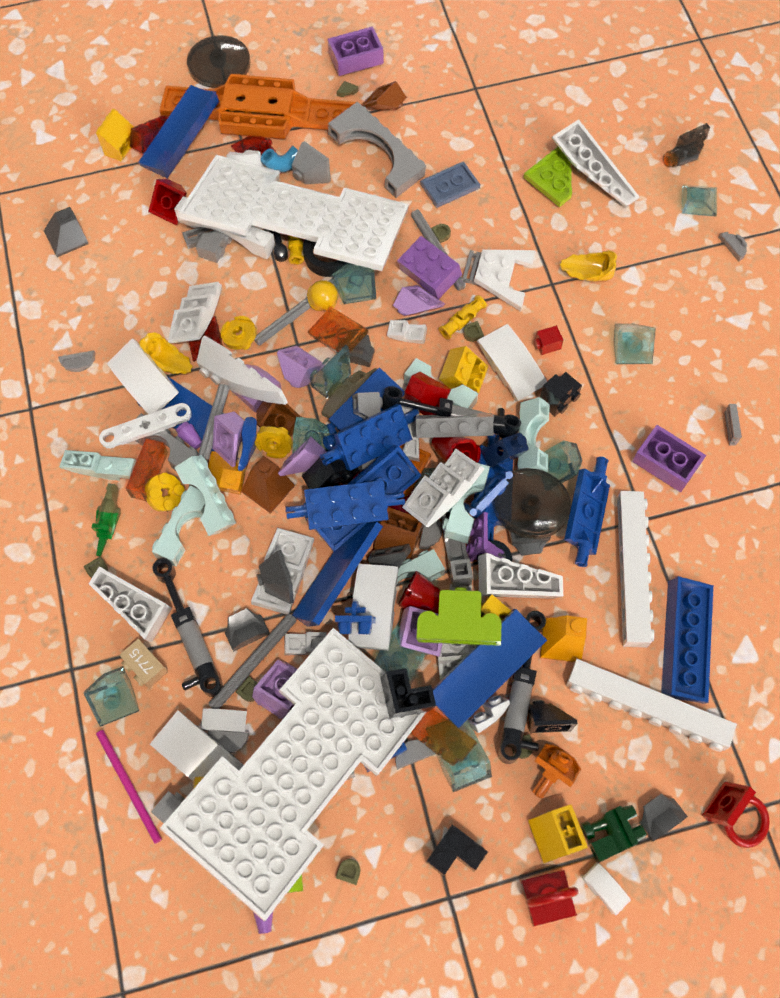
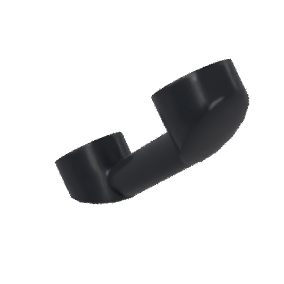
(280, 249)

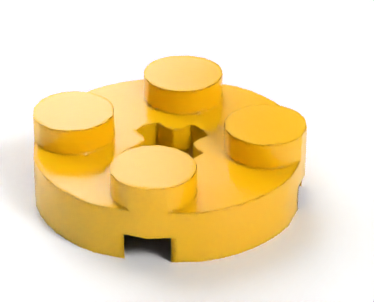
(240, 341)
(268, 435)
(154, 492)

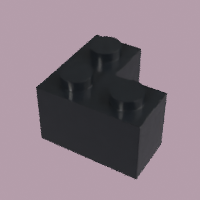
(560, 392)
(326, 476)
(402, 699)
(456, 846)

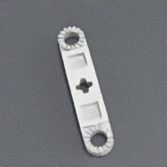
(134, 429)

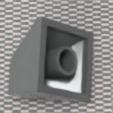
(64, 232)
(275, 578)

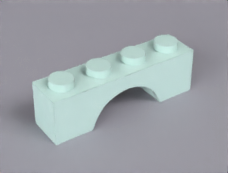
(461, 395)
(533, 416)
(217, 515)
(460, 522)
(169, 545)
(426, 563)

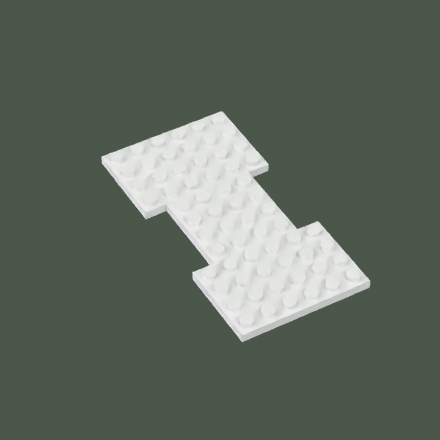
(346, 228)
(255, 820)

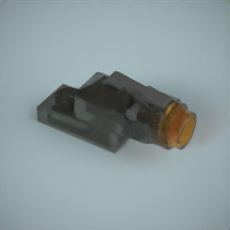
(688, 147)

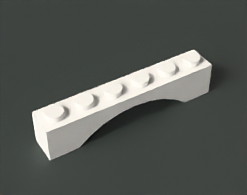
(256, 240)

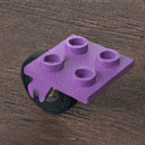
(479, 544)

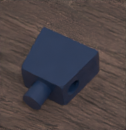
(512, 448)

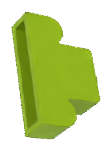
(459, 621)

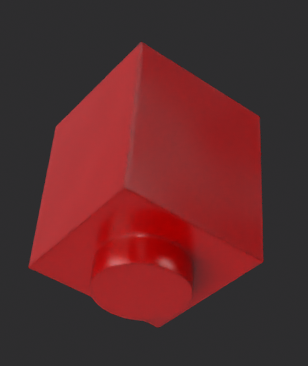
(548, 340)

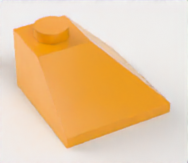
(227, 477)
(564, 638)

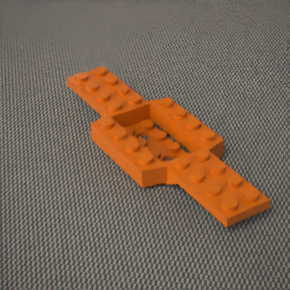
(258, 91)

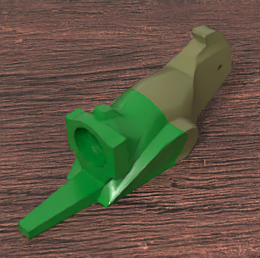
(106, 517)

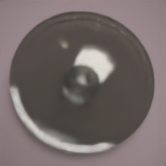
(216, 58)
(533, 504)

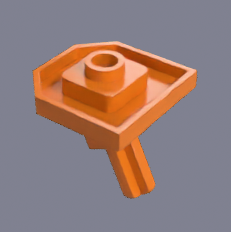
(557, 765)

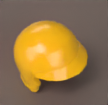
(322, 295)

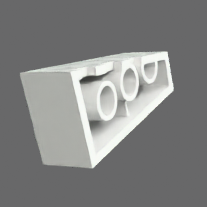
(516, 580)
(137, 607)

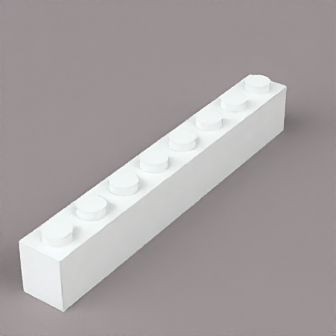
(634, 570)
(651, 705)

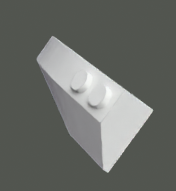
(591, 160)
(222, 368)

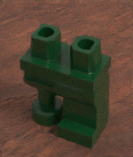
(619, 833)

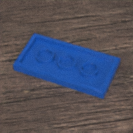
(376, 382)

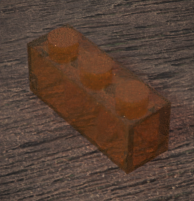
(147, 465)

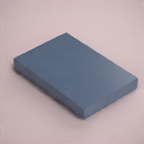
(450, 184)

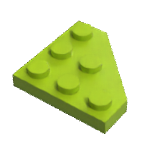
(552, 177)

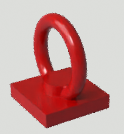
(729, 806)
(549, 898)

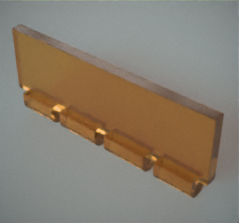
(443, 737)

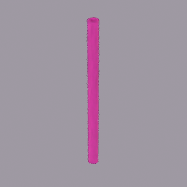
(132, 793)

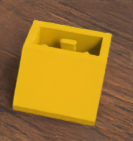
(115, 135)
(463, 368)
(557, 833)

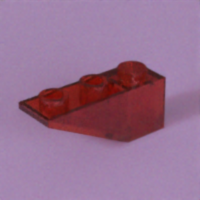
(145, 133)

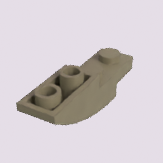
(345, 391)

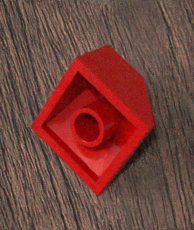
(165, 199)
(426, 390)

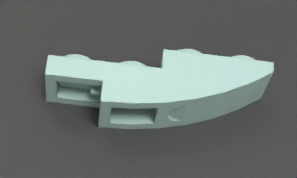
(97, 466)

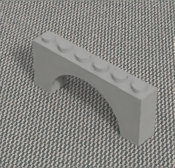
(360, 124)

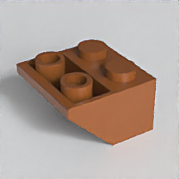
(399, 530)

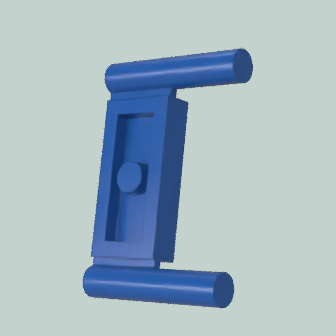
(493, 489)

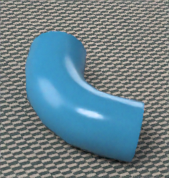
(279, 162)

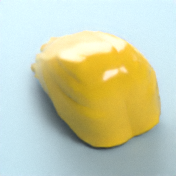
(591, 267)
(165, 354)

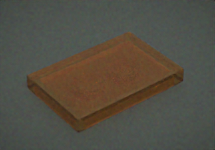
(337, 330)

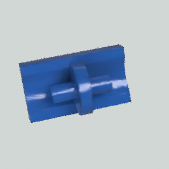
(345, 622)

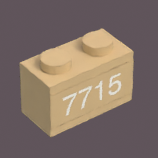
(143, 663)

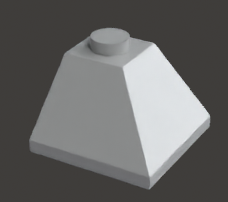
(311, 166)

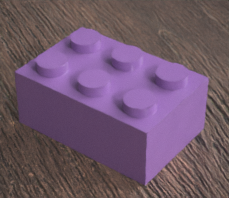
(355, 51)
(429, 267)
(668, 458)

